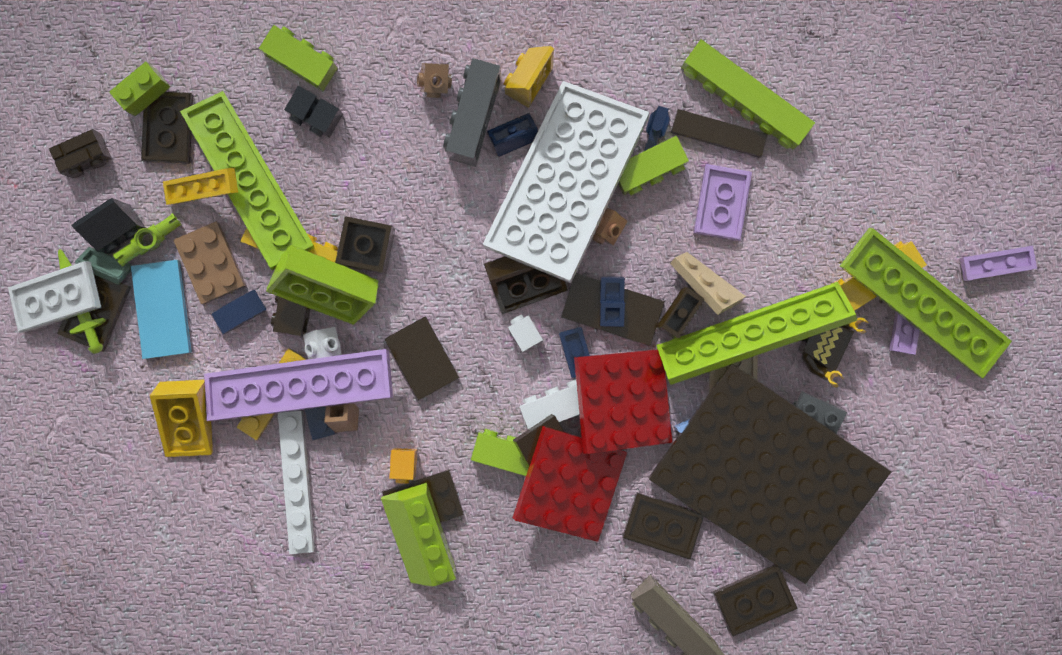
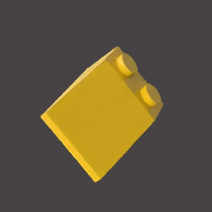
(530, 74)
(182, 418)

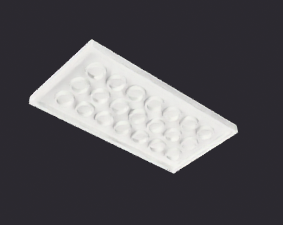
(566, 181)

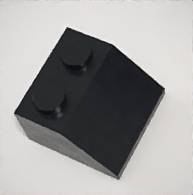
(109, 226)

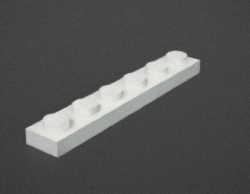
(296, 482)

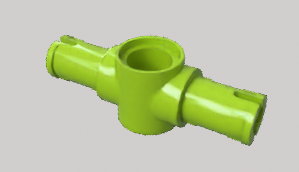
(137, 247)

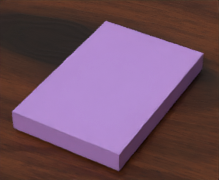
(722, 202)

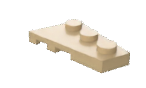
(709, 285)

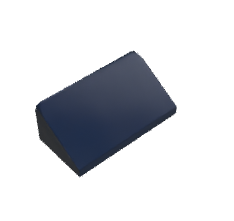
(513, 134)

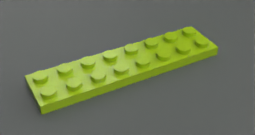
(259, 195)
(925, 303)
(756, 332)

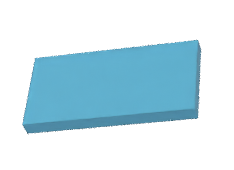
(161, 309)

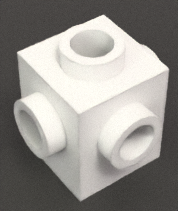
(322, 343)

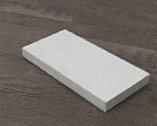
(54, 297)

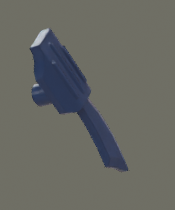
(657, 126)

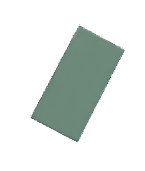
(105, 265)

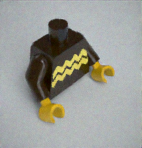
(825, 350)

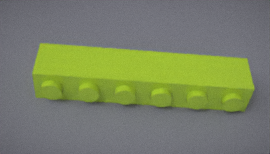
(747, 95)

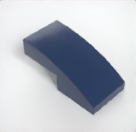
(612, 301)
(238, 312)

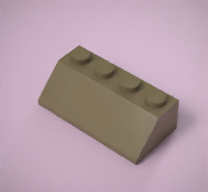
(673, 619)

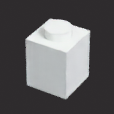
(524, 332)

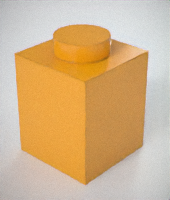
(403, 465)

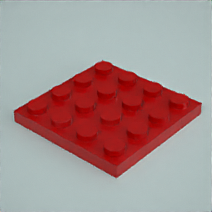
(622, 401)
(568, 488)

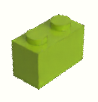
(139, 89)

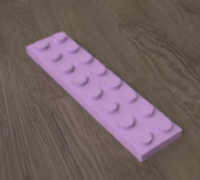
(298, 385)

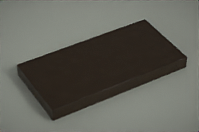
(640, 310)

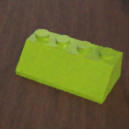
(322, 285)
(419, 536)

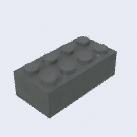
(473, 112)

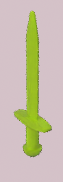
(86, 323)

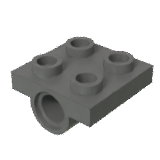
(821, 411)

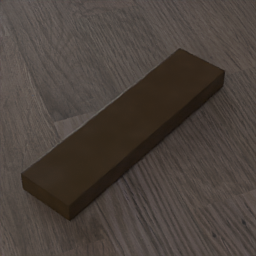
(719, 133)

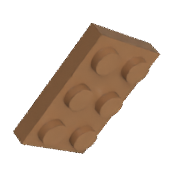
(209, 262)

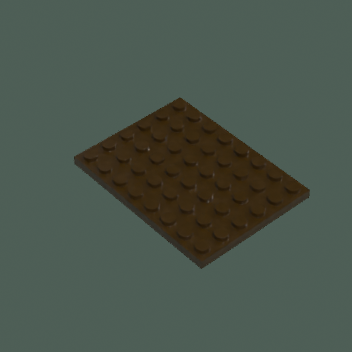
(769, 474)

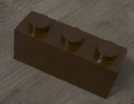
(519, 284)

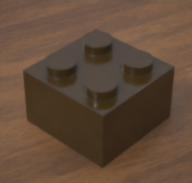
(365, 245)

